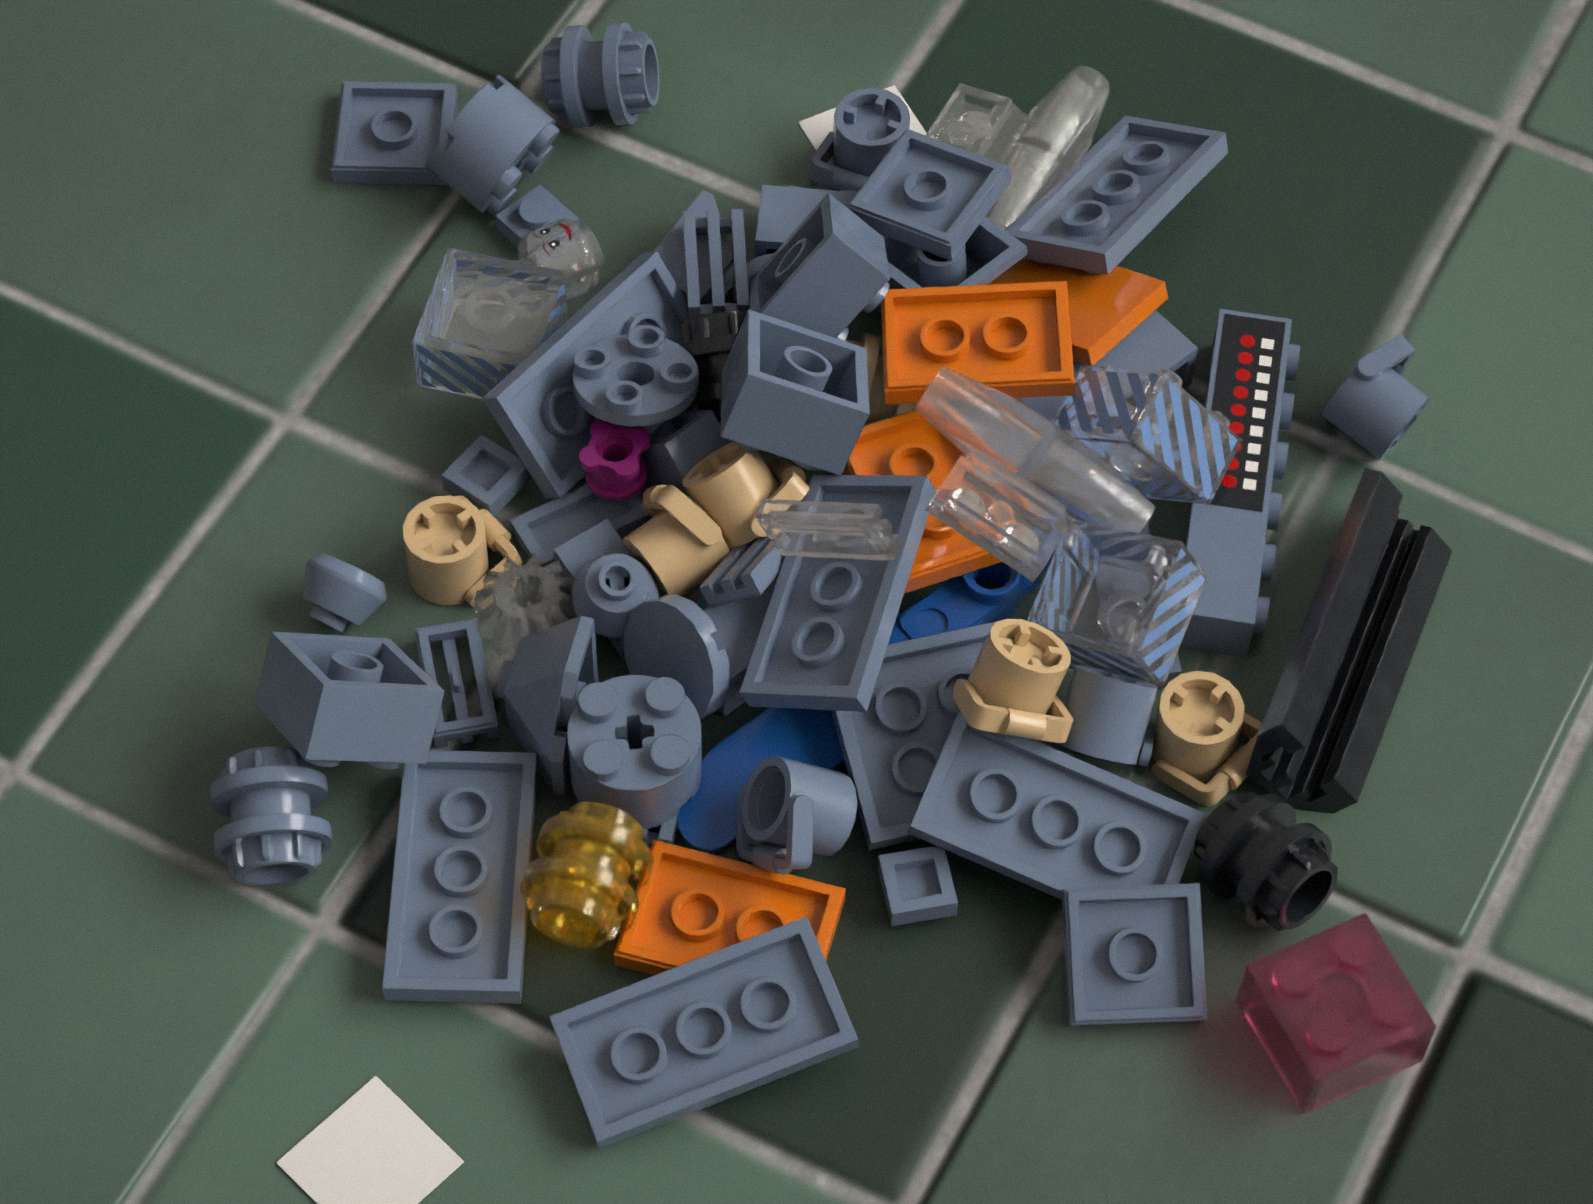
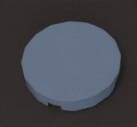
(675, 641)

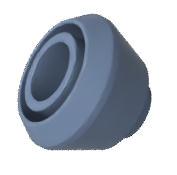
(341, 592)
(615, 603)

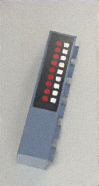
(1228, 536)

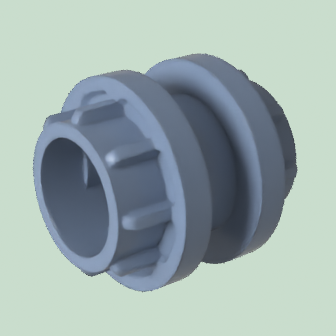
(600, 75)
(271, 824)

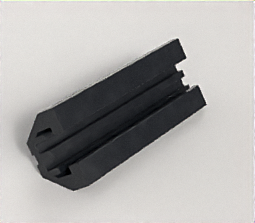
(1350, 654)

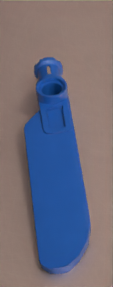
(810, 735)

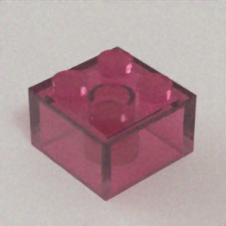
(1335, 1013)

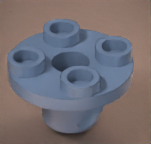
(636, 379)

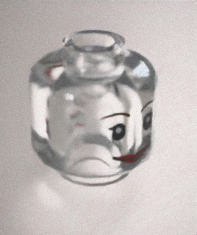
(565, 248)

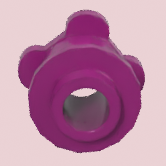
(614, 460)

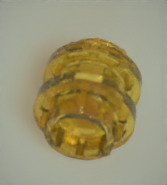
(587, 875)

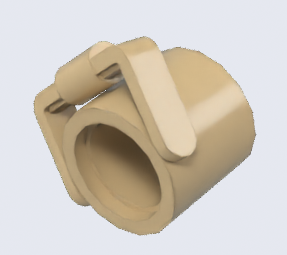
(732, 486)
(679, 541)
(448, 548)
(1017, 683)
(1198, 736)

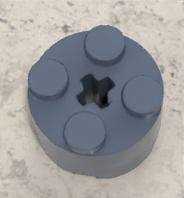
(492, 145)
(636, 747)

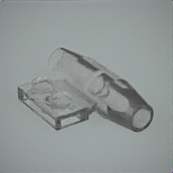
(1035, 146)
(1020, 475)

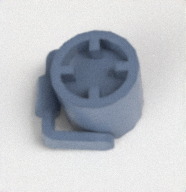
(863, 133)
(1375, 400)
(1110, 715)
(795, 811)

